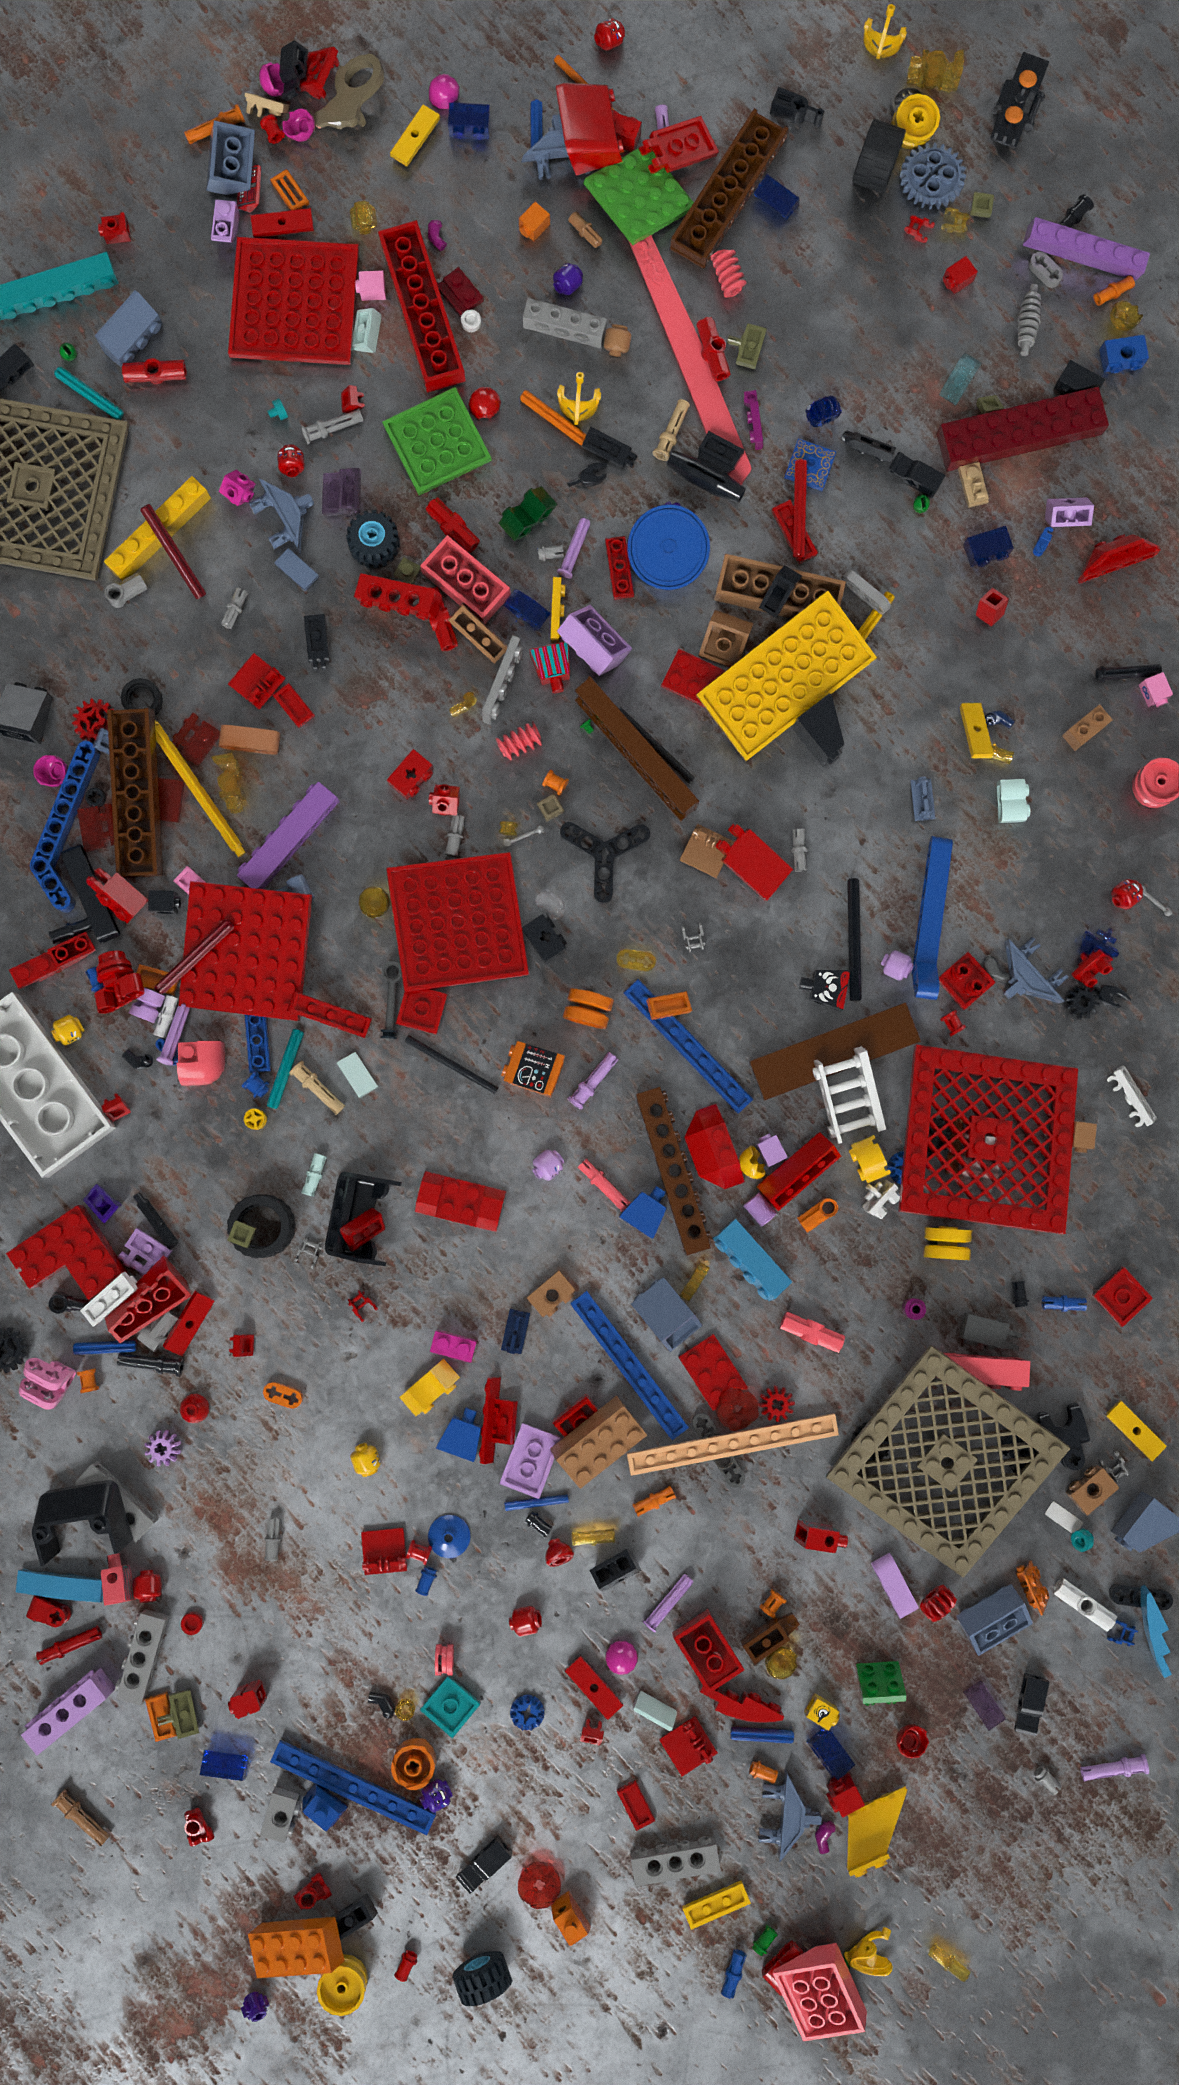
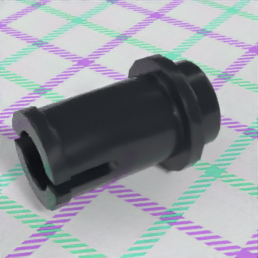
(1019, 1294)
(538, 1524)

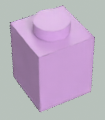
(771, 1150)

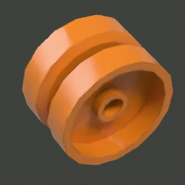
(589, 1005)

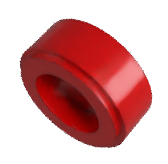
(192, 1623)

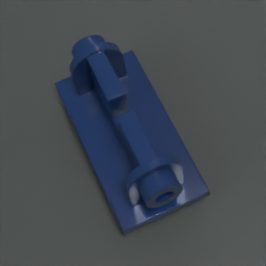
(515, 1331)

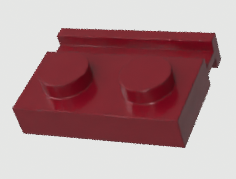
(459, 292)

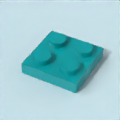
(450, 1706)

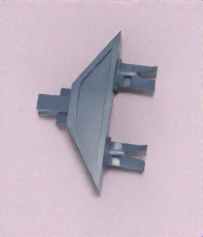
(548, 147)
(289, 510)
(1026, 978)
(793, 1816)

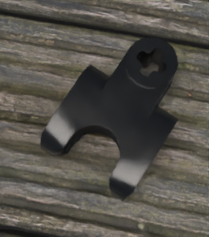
(1073, 1433)

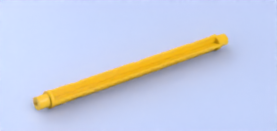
(198, 791)

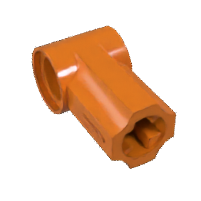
(815, 1215)

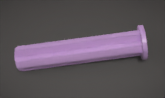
(574, 548)
(174, 1035)
(668, 1602)

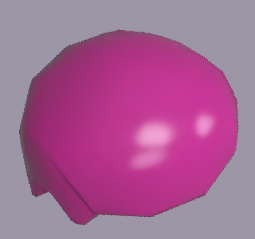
(270, 79)
(443, 90)
(299, 125)
(50, 770)
(621, 1657)

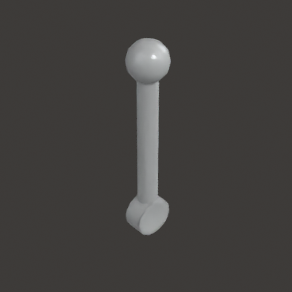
(507, 842)
(1167, 911)

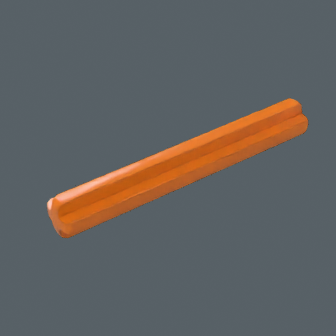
(553, 417)

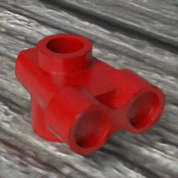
(197, 1827)
(317, 1889)

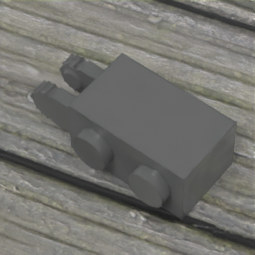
(987, 1332)

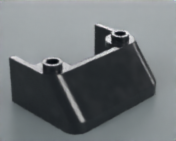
(352, 1198)
(94, 1502)

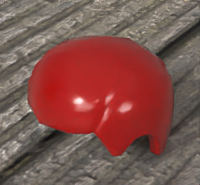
(484, 403)
(912, 1741)

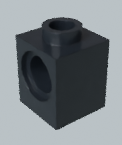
(163, 902)

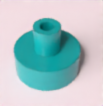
(277, 410)
(1082, 1540)

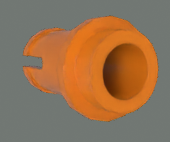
(758, 1770)

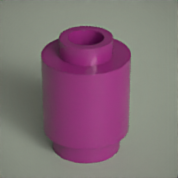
(908, 1305)

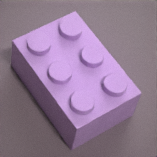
(594, 640)

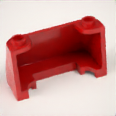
(589, 126)

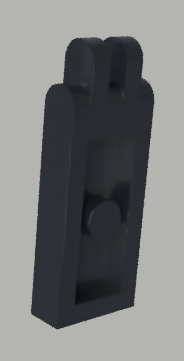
(868, 445)
(608, 448)
(316, 640)

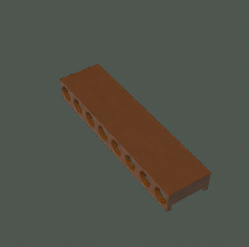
(728, 189)
(636, 749)
(135, 792)
(793, 1065)

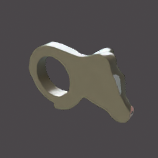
(345, 107)

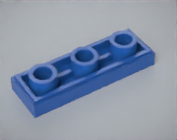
(257, 1053)

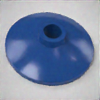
(449, 1525)

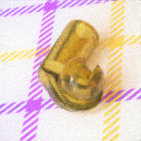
(464, 706)

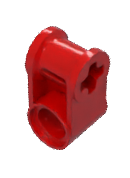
(45, 1609)

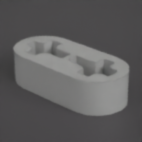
(1045, 269)

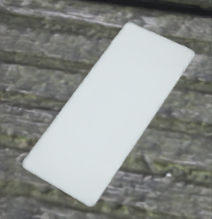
(1063, 1517)

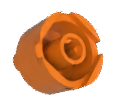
(407, 1774)

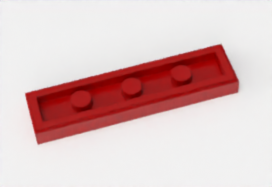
(329, 1014)

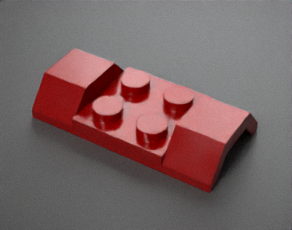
(460, 1201)

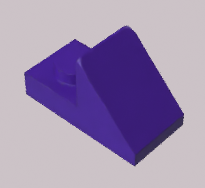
(101, 1203)

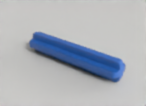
(536, 121)
(104, 1347)
(762, 1735)

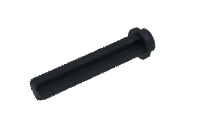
(1103, 673)

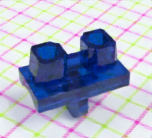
(1091, 941)

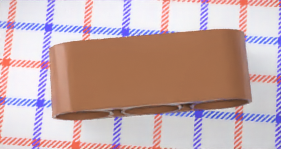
(249, 739)

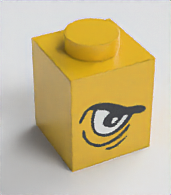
(822, 1712)

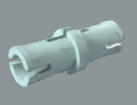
(314, 1175)

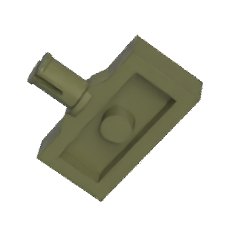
(749, 345)
(181, 1714)

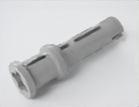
(355, 417)

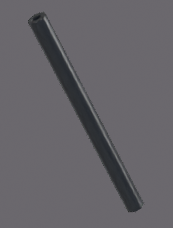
(660, 749)
(451, 1064)

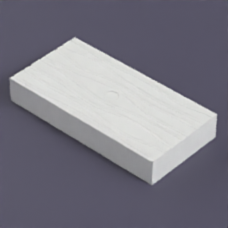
(42, 1094)

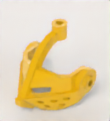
(883, 39)
(578, 406)
(864, 1957)

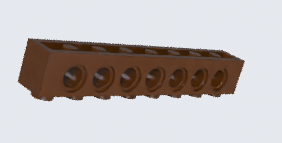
(703, 1239)

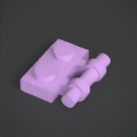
(147, 1248)

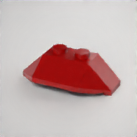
(1117, 555)
(713, 1149)

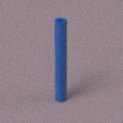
(530, 1503)

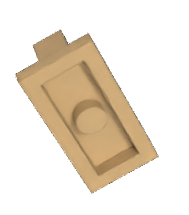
(260, 102)
(973, 484)

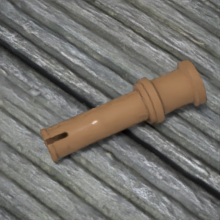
(74, 1812)

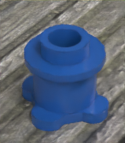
(256, 1085)

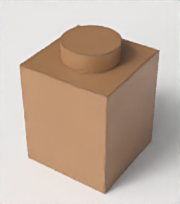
(1084, 1136)

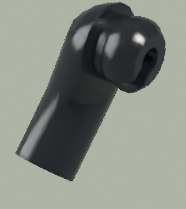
(138, 1062)
(384, 1702)

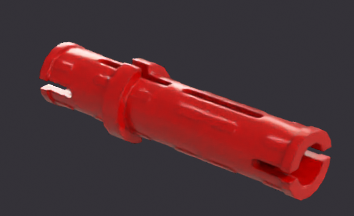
(59, 1648)

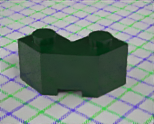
(533, 509)

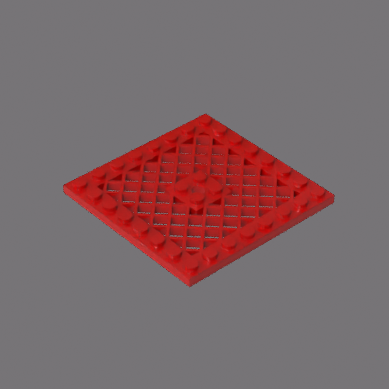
(1060, 1140)

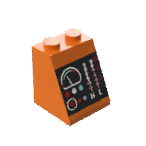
(533, 1068)

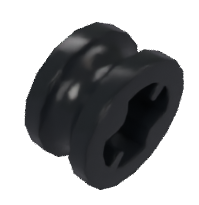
(91, 793)

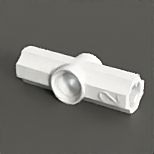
(1094, 1611)

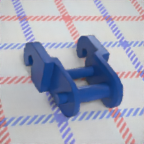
(1043, 542)
(1119, 1640)

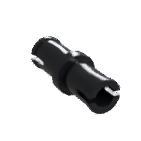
(70, 930)

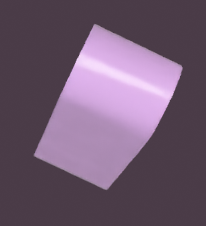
(894, 1585)

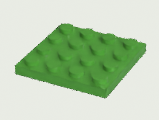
(636, 198)
(436, 441)

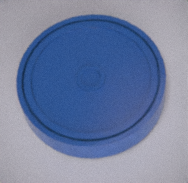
(668, 547)

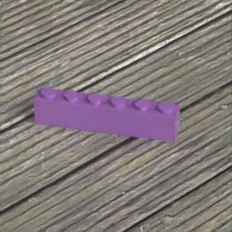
(1085, 248)
(288, 837)

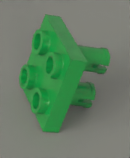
(880, 1682)

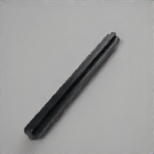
(854, 939)

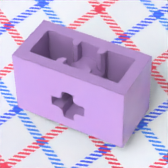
(1069, 512)

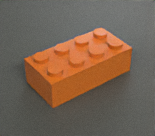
(296, 1947)

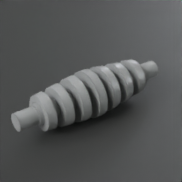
(1029, 319)

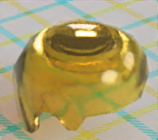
(1125, 316)
(374, 902)
(781, 1663)

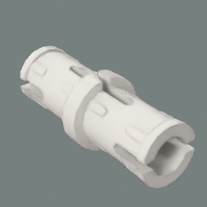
(166, 1016)

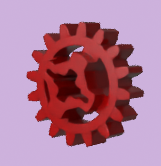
(96, 713)

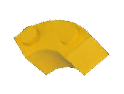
(430, 1387)

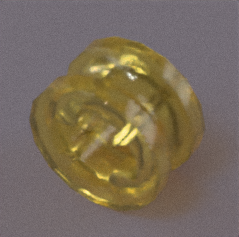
(508, 828)
(398, 1710)

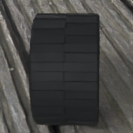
(878, 155)
(287, 1224)

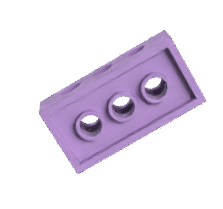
(67, 1710)

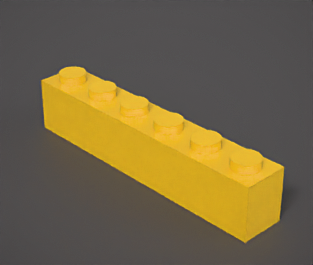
(143, 542)

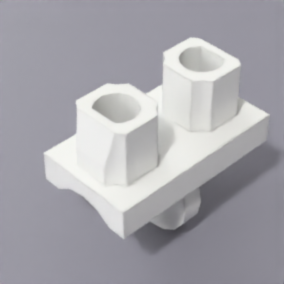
(878, 1196)

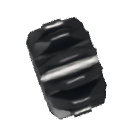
(1077, 995)

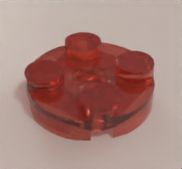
(746, 1415)
(550, 1891)

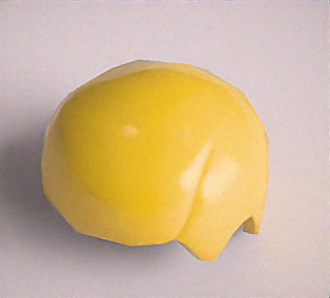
(749, 1163)

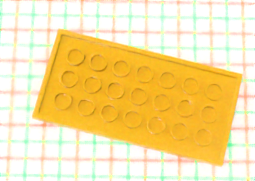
(786, 675)

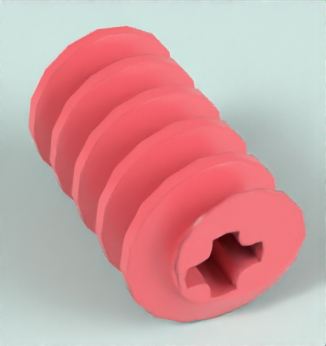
(727, 272)
(519, 741)

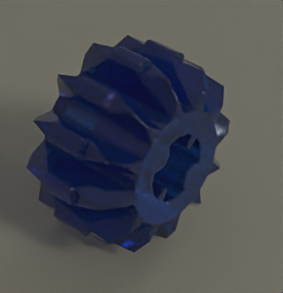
(823, 411)

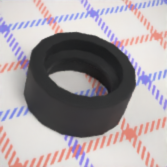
(139, 683)

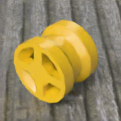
(251, 1119)

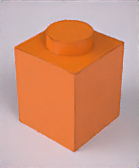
(534, 221)

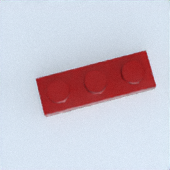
(785, 517)

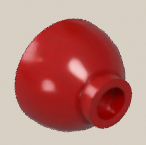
(194, 1408)
(558, 1553)

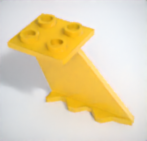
(871, 1832)

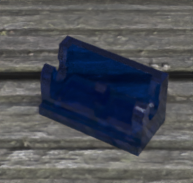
(777, 196)
(830, 1753)
(224, 1765)

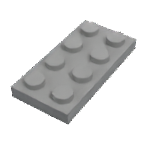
(504, 675)

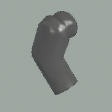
(992, 968)

